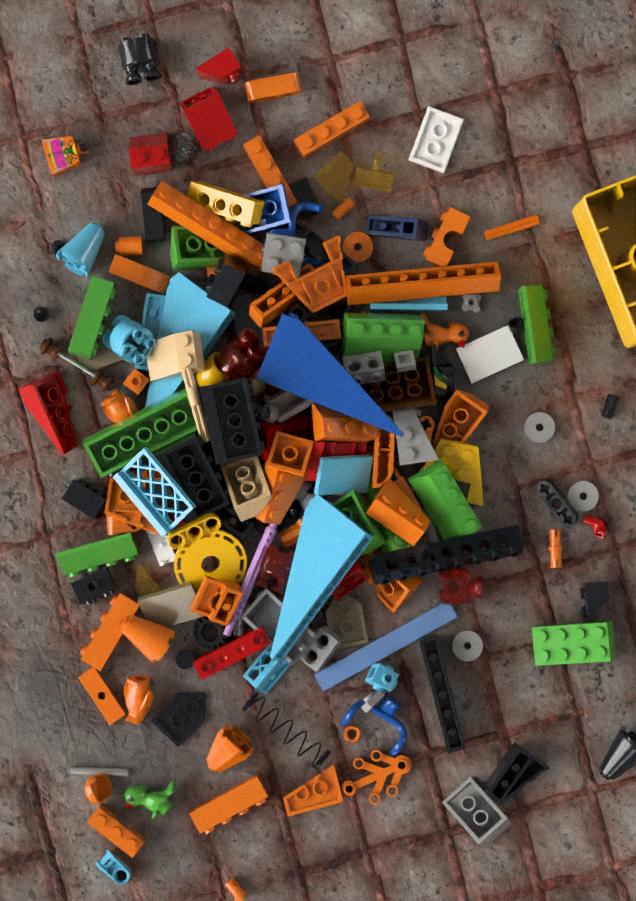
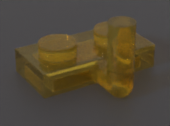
(373, 177)

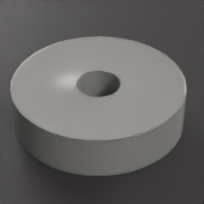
(531, 431)
(591, 496)
(458, 645)

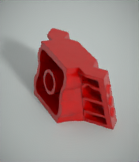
(327, 449)

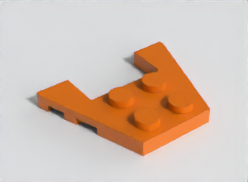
(323, 284)
(122, 507)

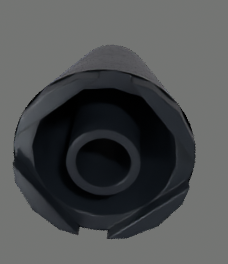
(620, 755)

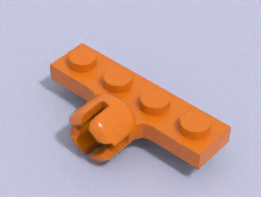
(323, 330)

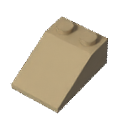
(174, 354)

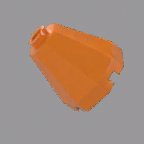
(228, 748)

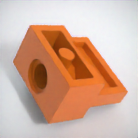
(217, 599)

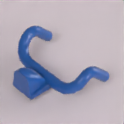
(291, 230)
(386, 710)

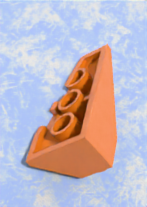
(395, 592)

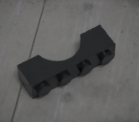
(315, 248)
(594, 596)

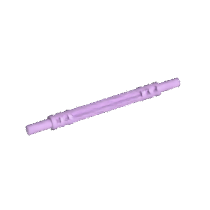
(251, 576)

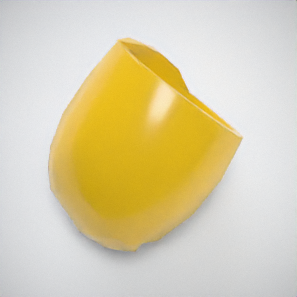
(212, 373)

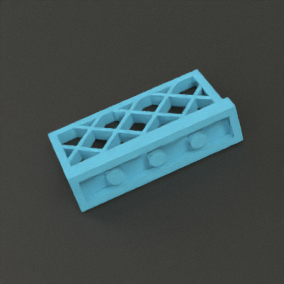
(145, 500)

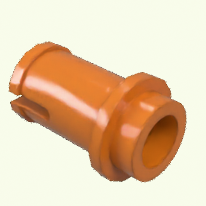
(343, 208)
(236, 890)

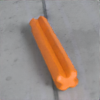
(511, 227)

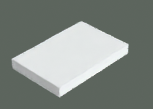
(436, 139)
(489, 354)

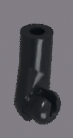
(338, 312)

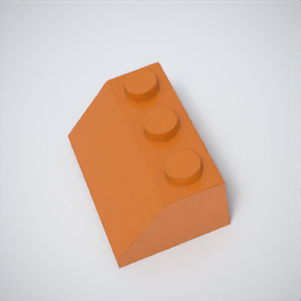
(338, 427)

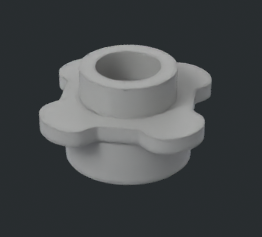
(471, 307)

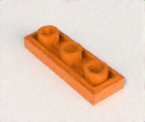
(109, 705)

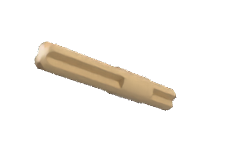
(196, 403)

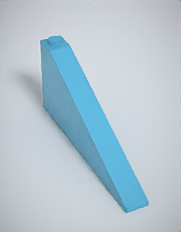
(187, 310)
(323, 556)

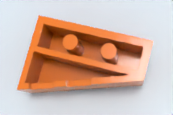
(283, 489)
(398, 513)

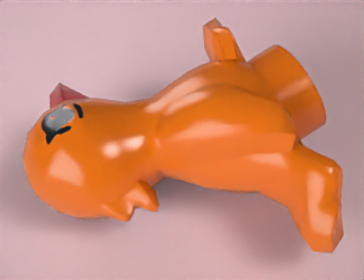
(439, 335)

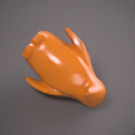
(118, 406)
(138, 697)

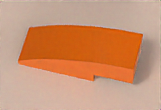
(139, 274)

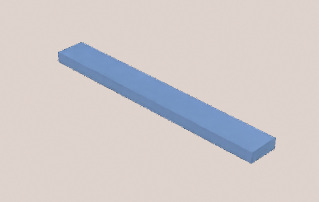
(385, 646)

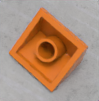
(290, 454)

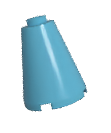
(82, 249)

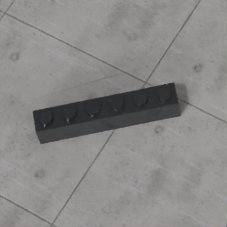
(442, 693)

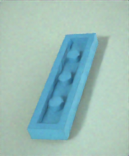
(152, 319)

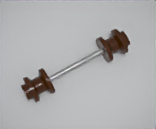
(105, 382)

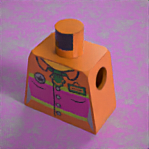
(63, 154)

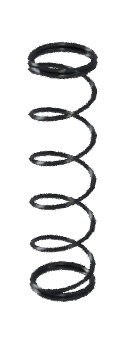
(321, 760)

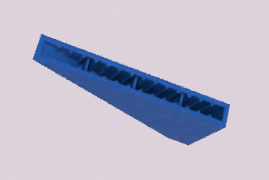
(309, 370)

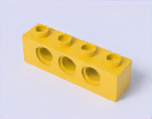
(251, 207)

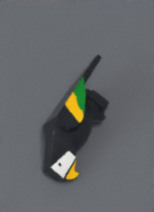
(442, 378)

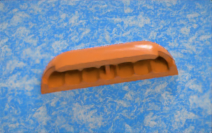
(382, 457)

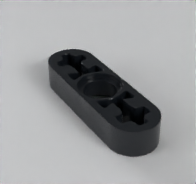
(556, 510)

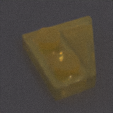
(335, 176)

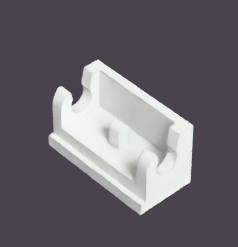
(161, 547)

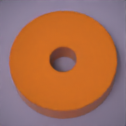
(358, 238)

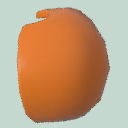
(98, 788)

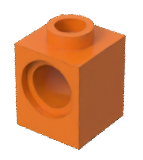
(137, 382)

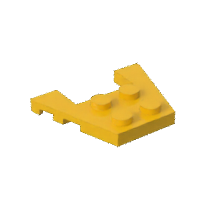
(463, 464)

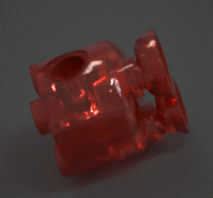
(241, 356)
(275, 565)
(465, 590)

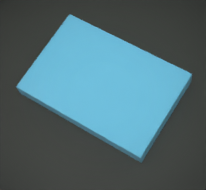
(343, 474)

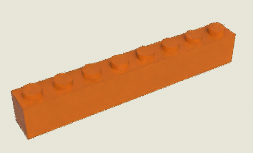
(208, 226)
(422, 283)

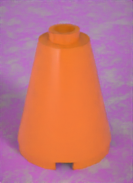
(147, 636)

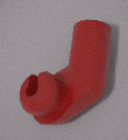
(597, 525)

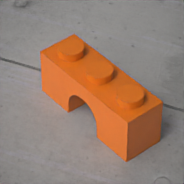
(452, 222)
(122, 836)

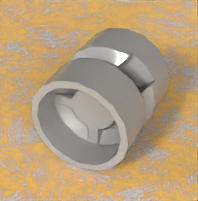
(305, 494)

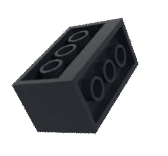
(218, 419)
(182, 471)

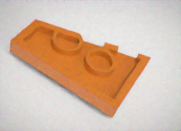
(315, 794)

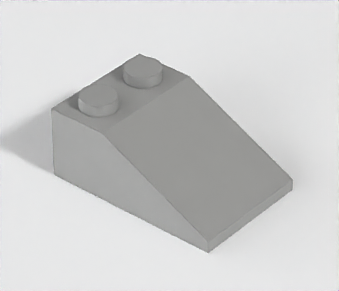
(476, 813)

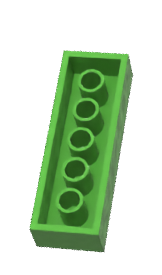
(147, 428)

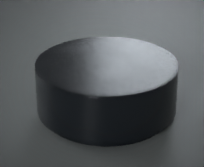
(185, 659)

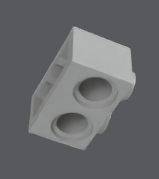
(365, 367)
(323, 651)

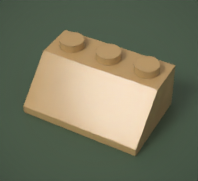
(246, 486)

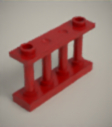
(231, 652)

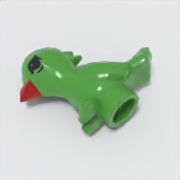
(154, 801)

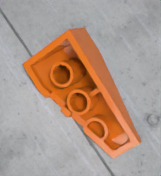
(460, 417)

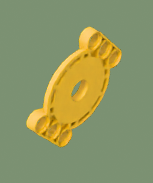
(208, 542)

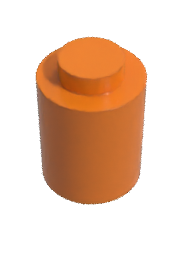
(129, 245)

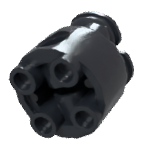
(139, 56)

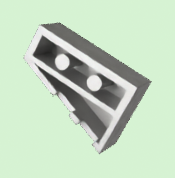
(414, 445)

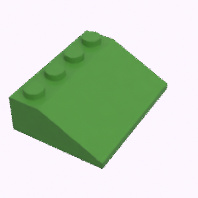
(381, 333)

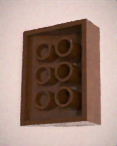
(404, 388)

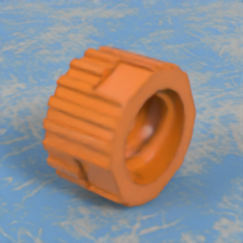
(352, 739)

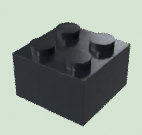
(226, 279)

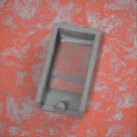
(265, 613)

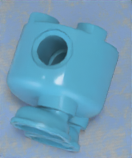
(129, 340)

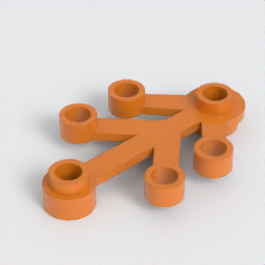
(378, 774)

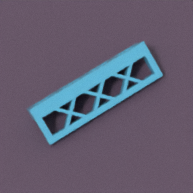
(433, 304)
(268, 673)

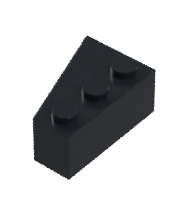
(513, 773)

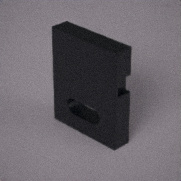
(261, 283)

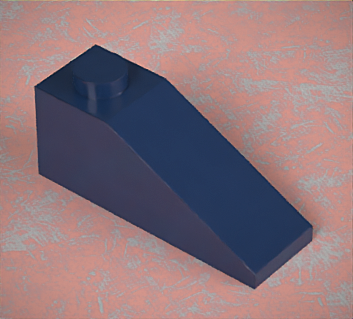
(397, 228)

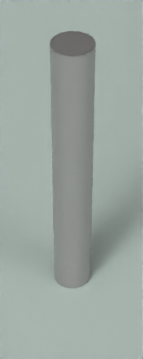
(98, 770)

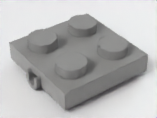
(282, 248)

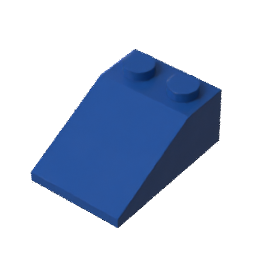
(275, 210)

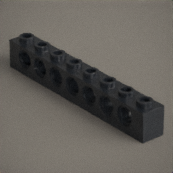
(454, 547)

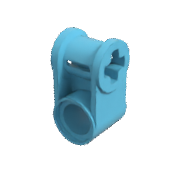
(113, 867)

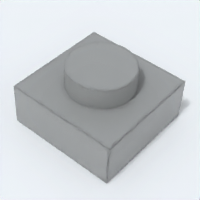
(405, 361)
(371, 700)

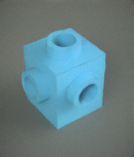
(382, 677)

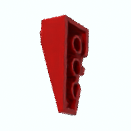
(48, 405)

